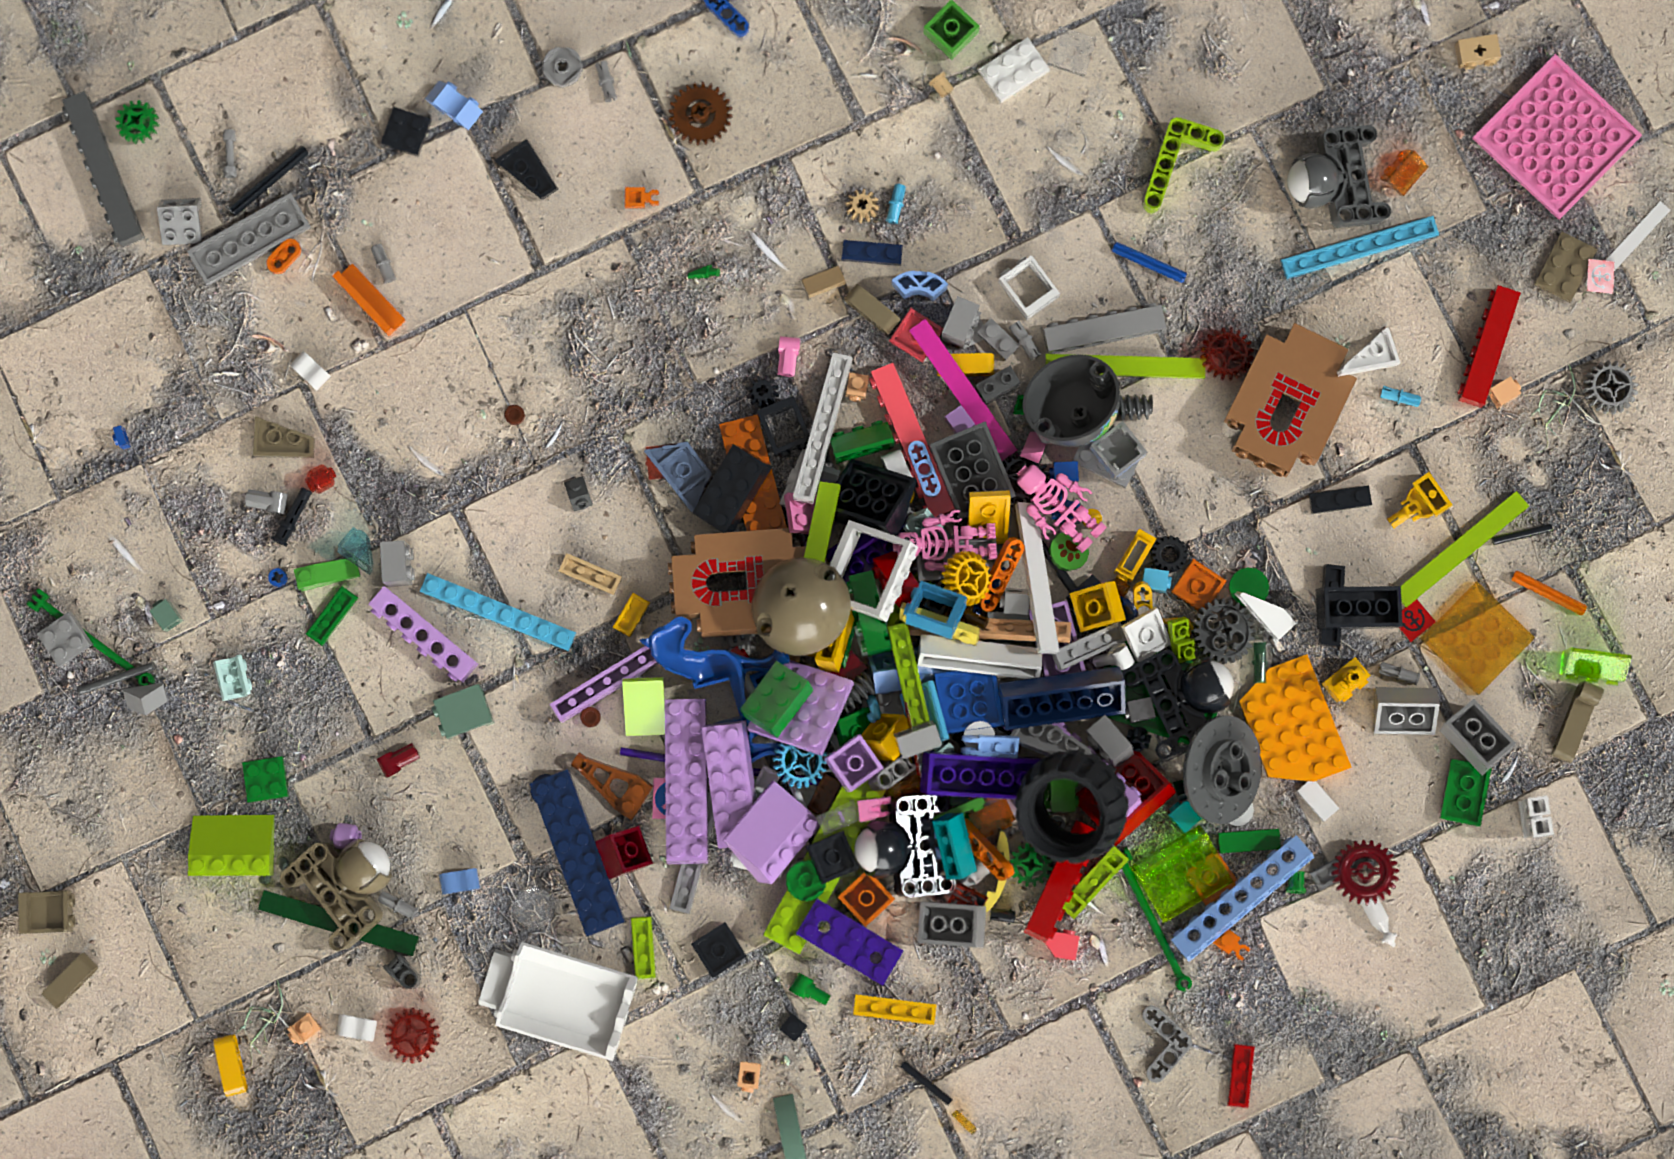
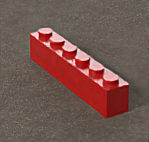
(1489, 346)
(1055, 894)

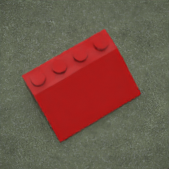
(1143, 777)

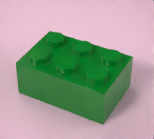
(776, 699)

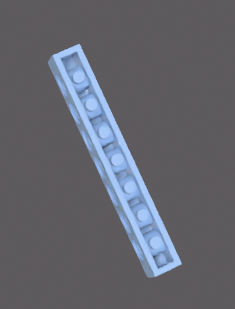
(1239, 909)

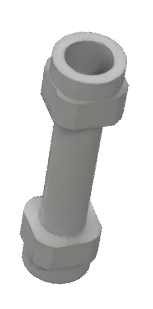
(229, 137)

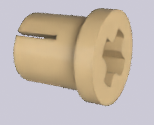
(941, 85)

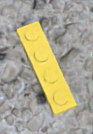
(964, 632)

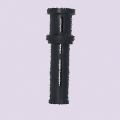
(287, 525)

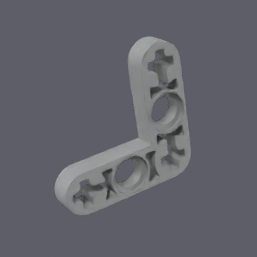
(1172, 1047)

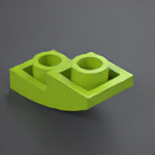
(1180, 639)

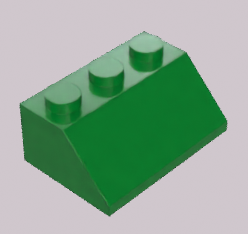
(861, 441)

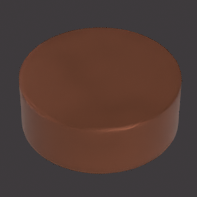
(514, 415)
(590, 717)

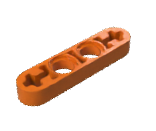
(1003, 575)
(981, 853)

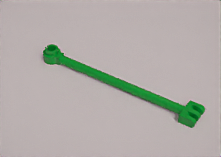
(42, 603)
(1154, 925)

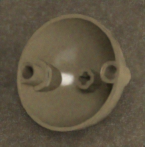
(809, 618)

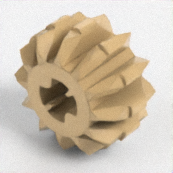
(854, 209)

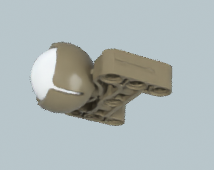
(352, 877)

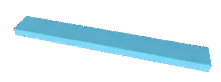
(1359, 247)

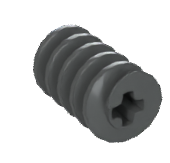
(1136, 406)
(860, 688)

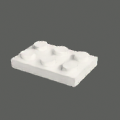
(1014, 70)

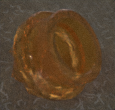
(1122, 587)

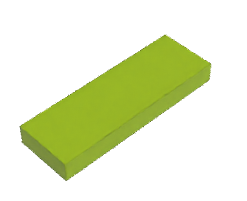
(643, 947)

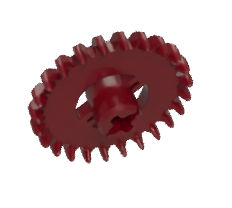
(1345, 871)

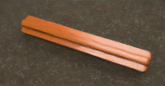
(1549, 593)

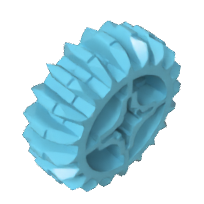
(804, 768)

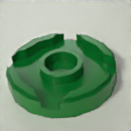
(1250, 582)
(804, 882)

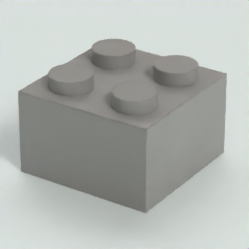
(960, 322)
(396, 563)
(1109, 741)

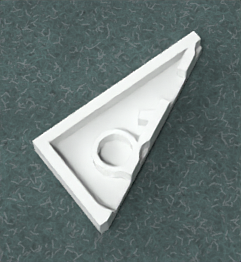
(1375, 355)

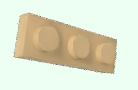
(590, 574)

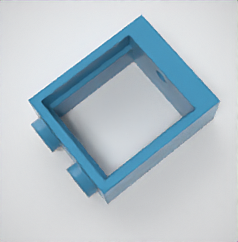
(939, 595)

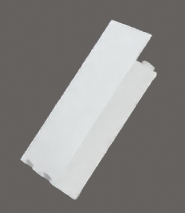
(559, 998)

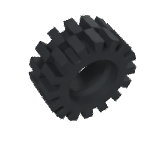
(1175, 543)

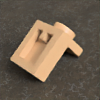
(857, 387)
(303, 1029)

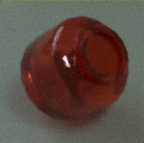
(320, 479)

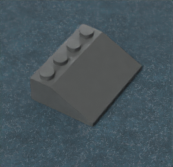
(970, 464)

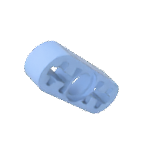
(913, 456)

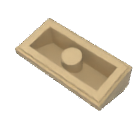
(824, 281)

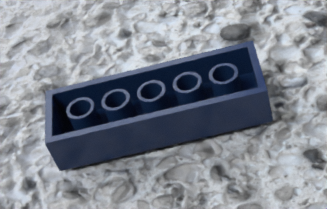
(1062, 698)

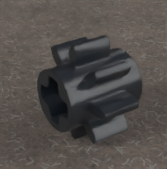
(1138, 738)

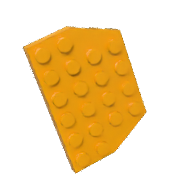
(1294, 724)

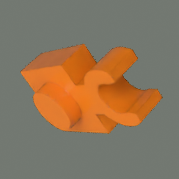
(636, 197)
(1229, 942)

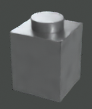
(1140, 710)

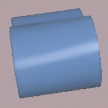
(459, 881)

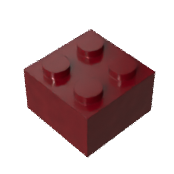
(624, 852)

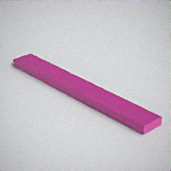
(960, 386)

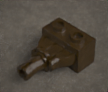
(967, 617)

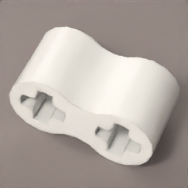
(310, 370)
(895, 462)
(356, 1027)

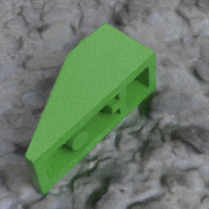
(325, 574)

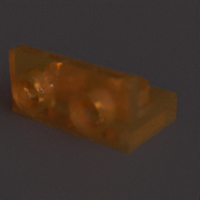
(1404, 171)

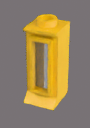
(1134, 556)

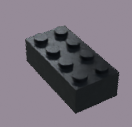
(732, 489)
(1359, 607)

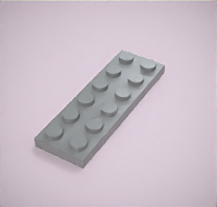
(248, 239)

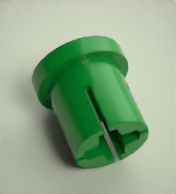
(1296, 883)

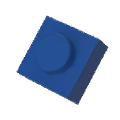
(120, 437)

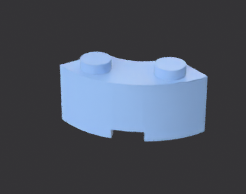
(456, 106)
(919, 283)

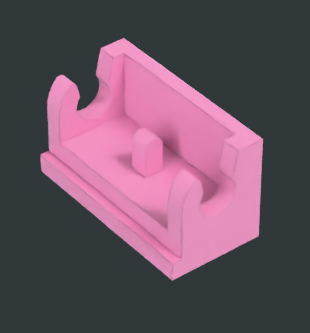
(871, 808)

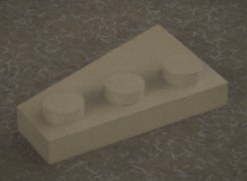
(279, 441)

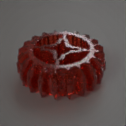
(1230, 337)
(414, 1044)

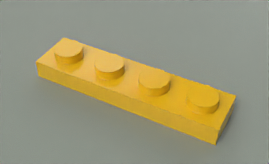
(894, 1009)

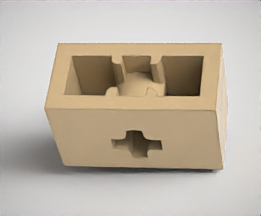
(1487, 45)

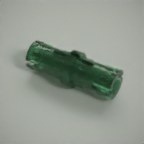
(1259, 662)

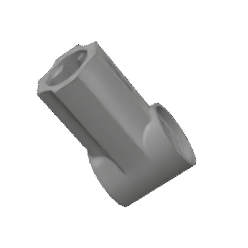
(271, 502)

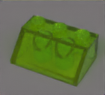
(1595, 665)

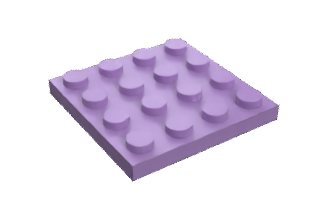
(818, 715)

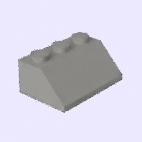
(1405, 710)

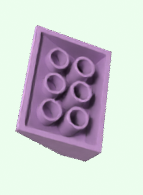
(771, 833)

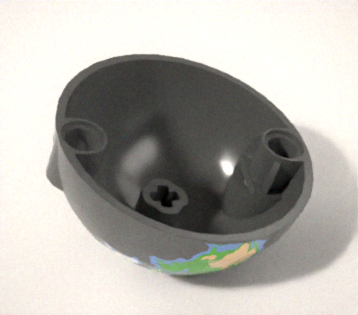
(1067, 405)

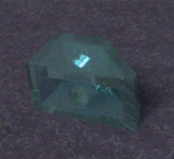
(357, 549)

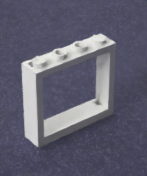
(899, 573)

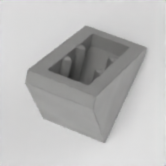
(145, 698)

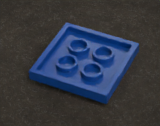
(968, 699)

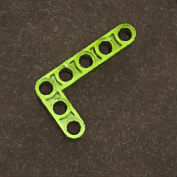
(1170, 156)

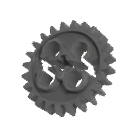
(1207, 635)

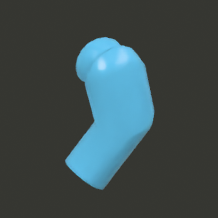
(875, 713)

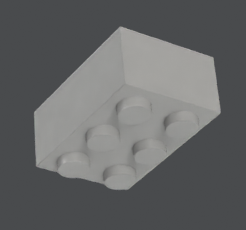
(1478, 736)
(951, 924)

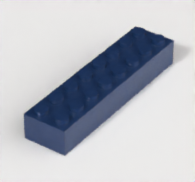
(577, 852)

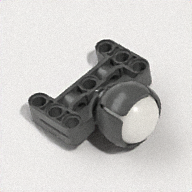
(1328, 178)

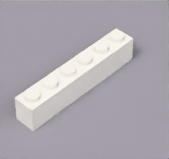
(983, 658)

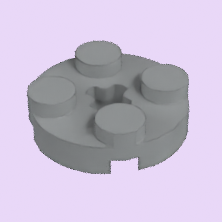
(562, 55)

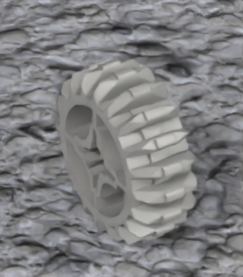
(1627, 384)

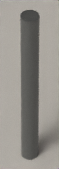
(117, 678)

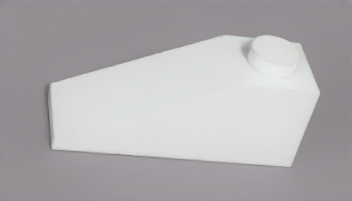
(1271, 617)

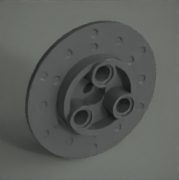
(1222, 769)

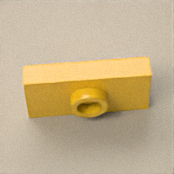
(631, 614)

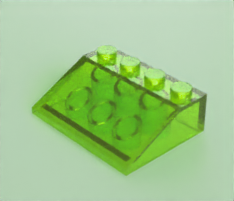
(1181, 872)

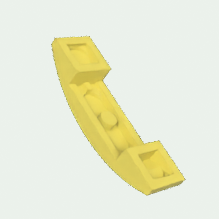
(1002, 847)

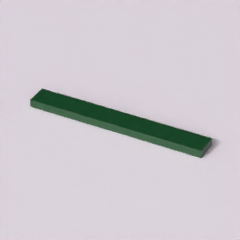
(319, 918)

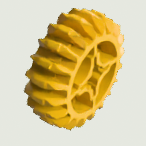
(960, 574)

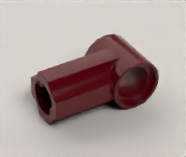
(393, 761)

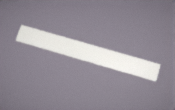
(1638, 235)

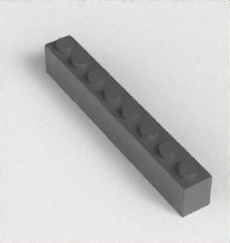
(103, 169)

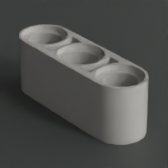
(888, 774)

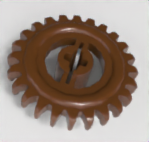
(717, 105)

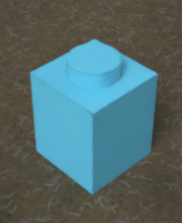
(1157, 579)

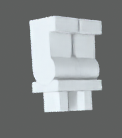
(1531, 817)

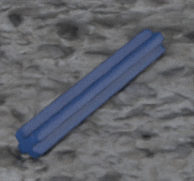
(1149, 262)

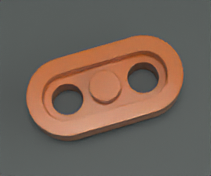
(282, 255)

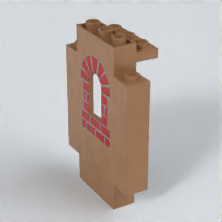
(1304, 371)
(727, 611)

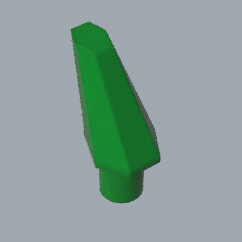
(704, 272)

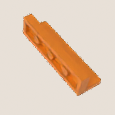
(369, 299)

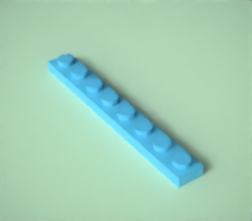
(498, 612)

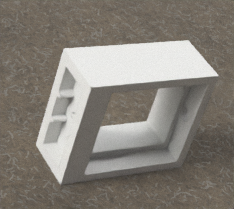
(1039, 304)

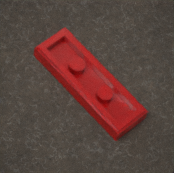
(1241, 1075)

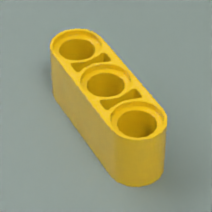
(975, 364)
(230, 1065)

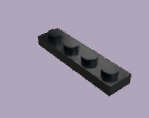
(1332, 577)

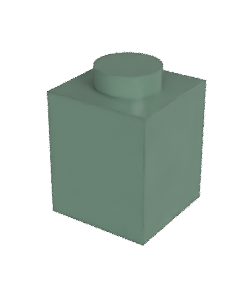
(165, 614)

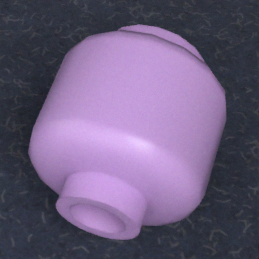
(344, 834)

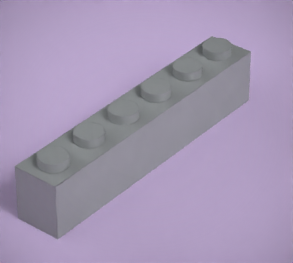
(1104, 329)

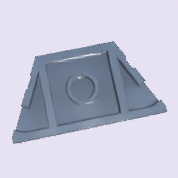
(682, 471)

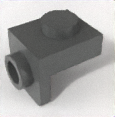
(578, 493)

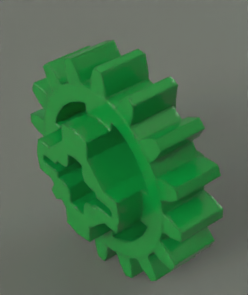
(130, 127)
(1029, 874)

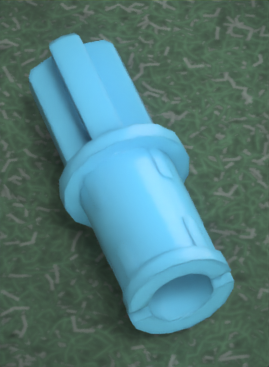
(896, 203)
(1400, 396)

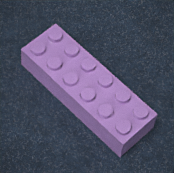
(728, 774)

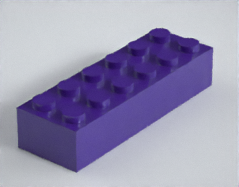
(973, 775)

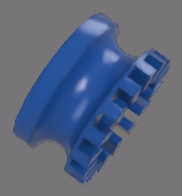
(283, 579)

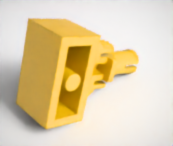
(1424, 499)
(1346, 679)

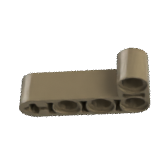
(1576, 720)

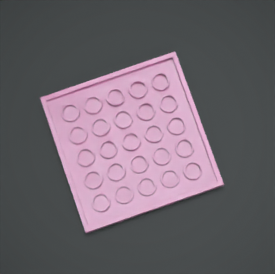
(1557, 136)

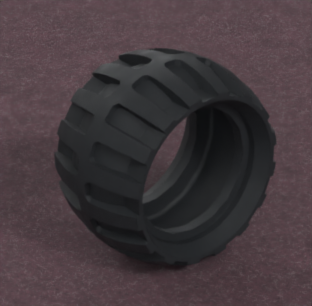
(1045, 833)

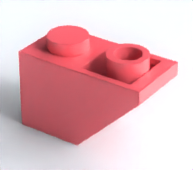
(1064, 945)

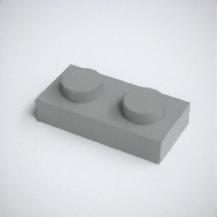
(998, 339)

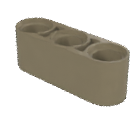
(872, 309)
(70, 980)

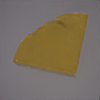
(964, 1121)

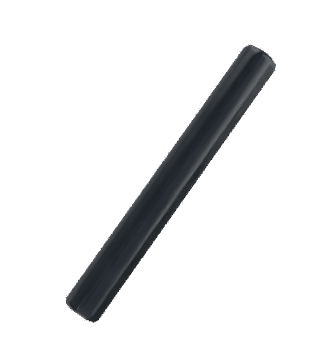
(268, 180)

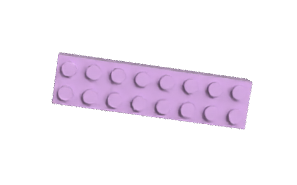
(686, 782)

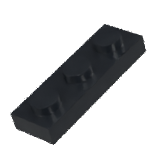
(1340, 499)

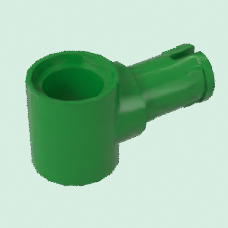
(807, 988)

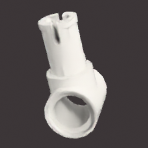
(1117, 656)

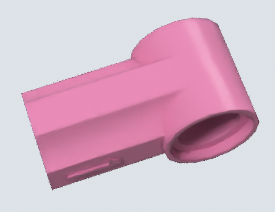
(788, 353)

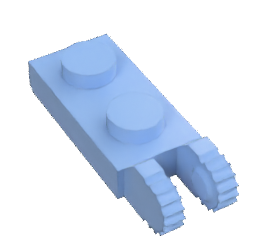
(992, 746)

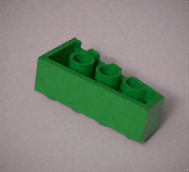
(874, 630)

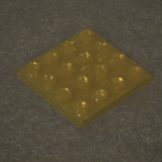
(1477, 638)

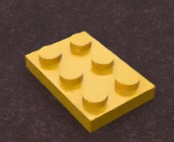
(990, 508)

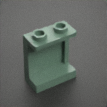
(462, 711)

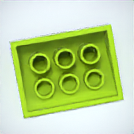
(231, 845)

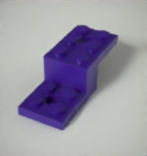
(849, 942)

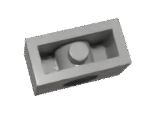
(1015, 601)

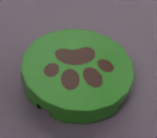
(1065, 554)

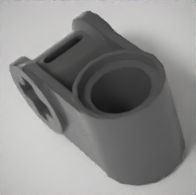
(400, 968)

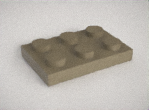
(1565, 267)

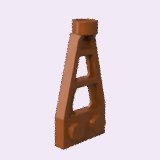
(634, 795)

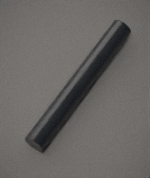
(1522, 534)
(926, 1083)

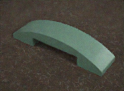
(789, 1127)

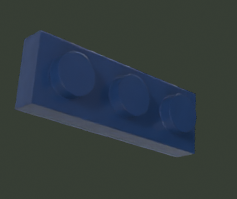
(872, 252)

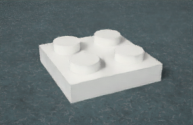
(1146, 634)

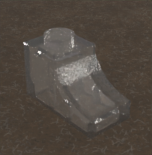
(838, 817)

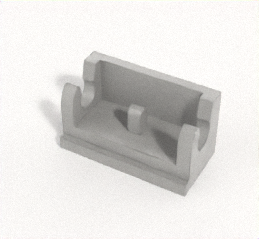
(919, 740)

